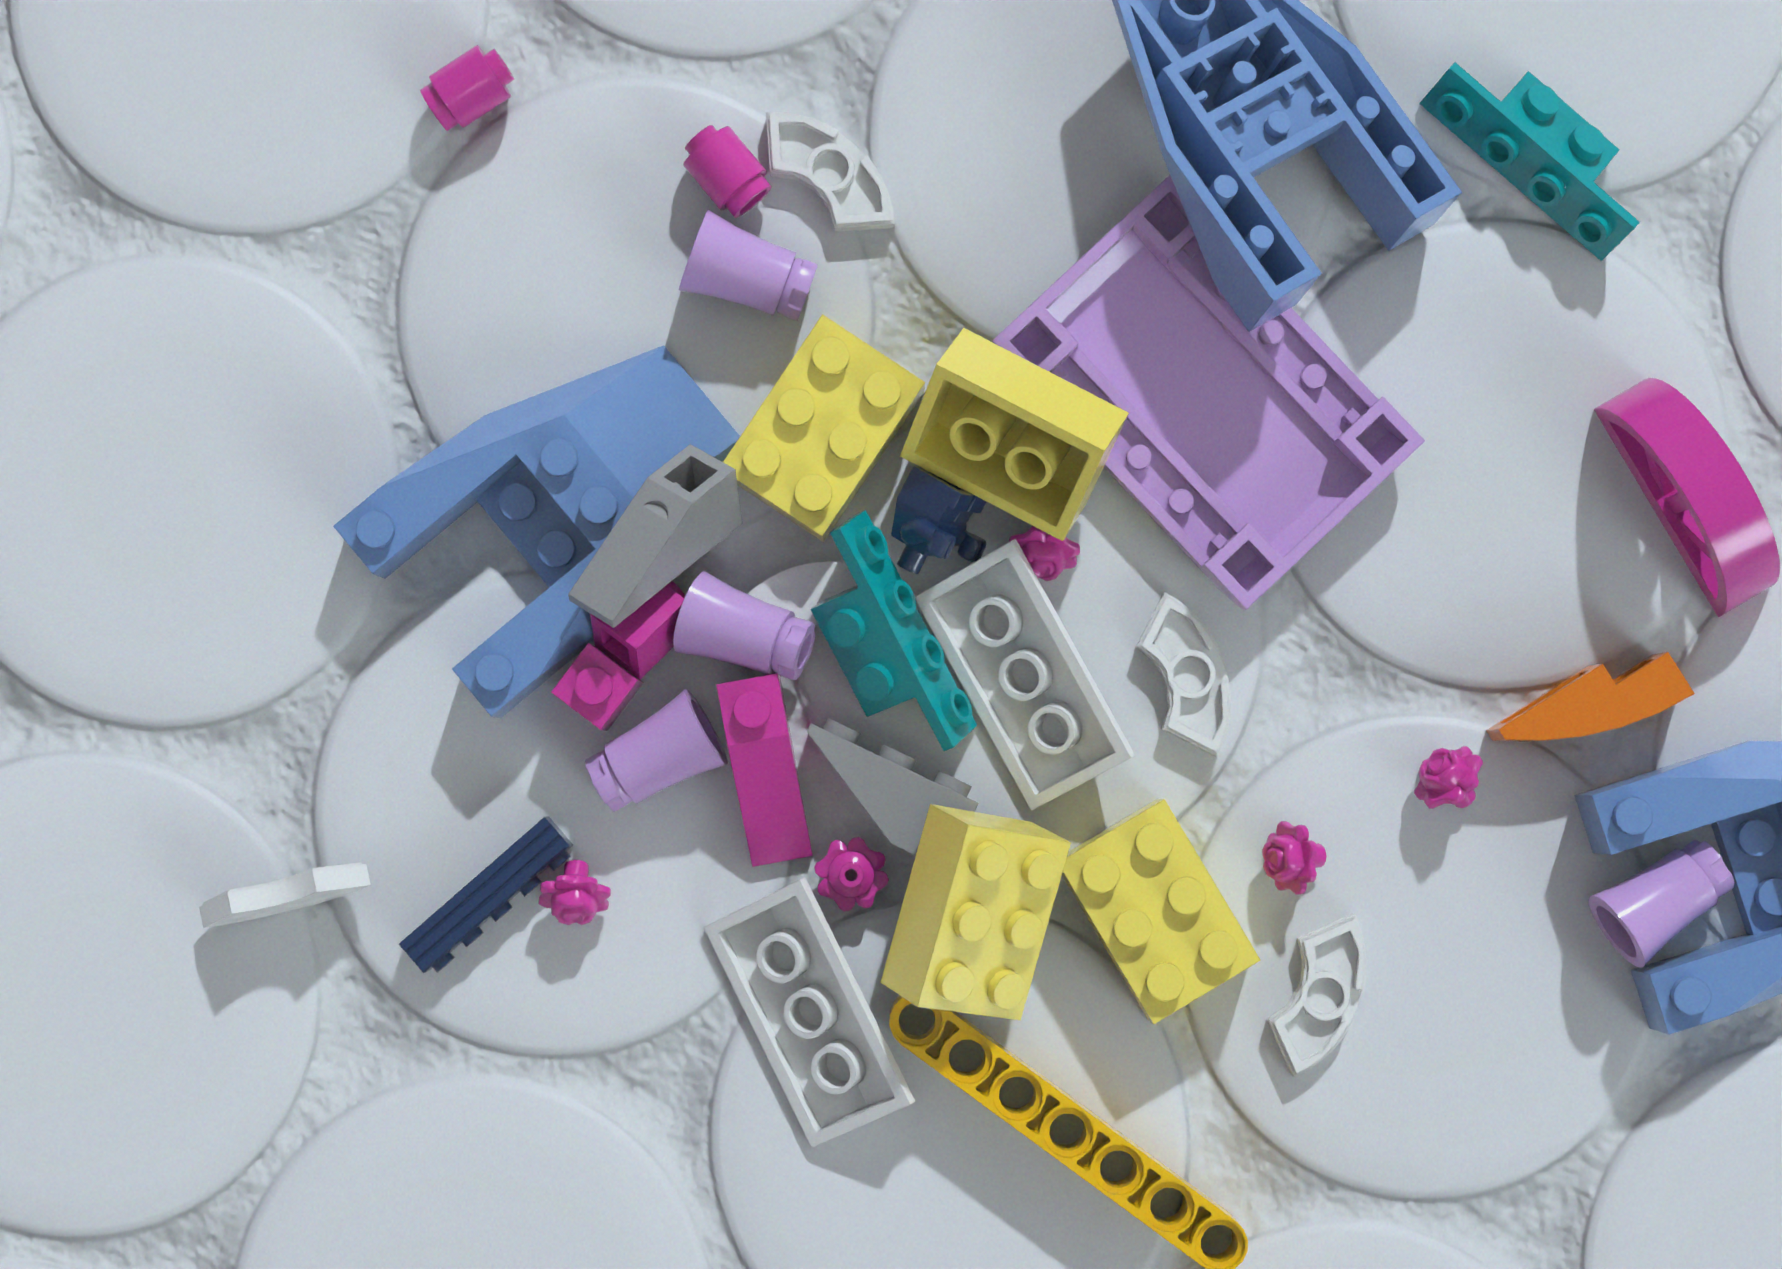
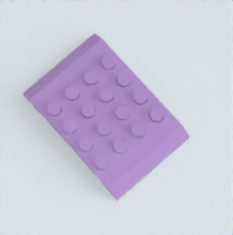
(1229, 433)

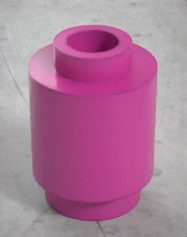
(468, 87)
(726, 170)

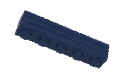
(487, 896)

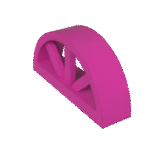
(1695, 491)

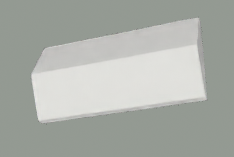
(1024, 675)
(809, 1013)

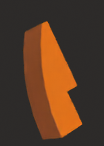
(1596, 702)

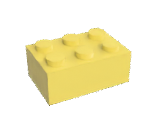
(823, 427)
(1013, 433)
(1157, 911)
(975, 913)

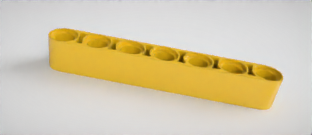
(1087, 1152)

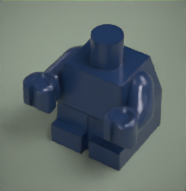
(933, 520)

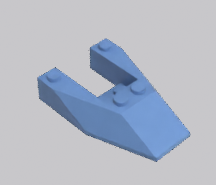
(1249, 88)
(555, 484)
(1742, 800)

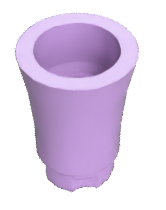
(746, 269)
(741, 629)
(657, 754)
(1661, 900)

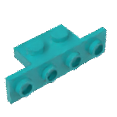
(1539, 150)
(885, 640)

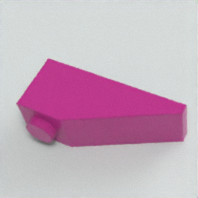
(764, 769)

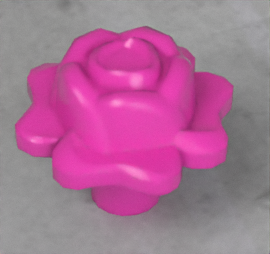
(1046, 553)
(1449, 778)
(1292, 857)
(851, 874)
(574, 895)

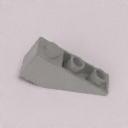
(661, 533)
(887, 785)

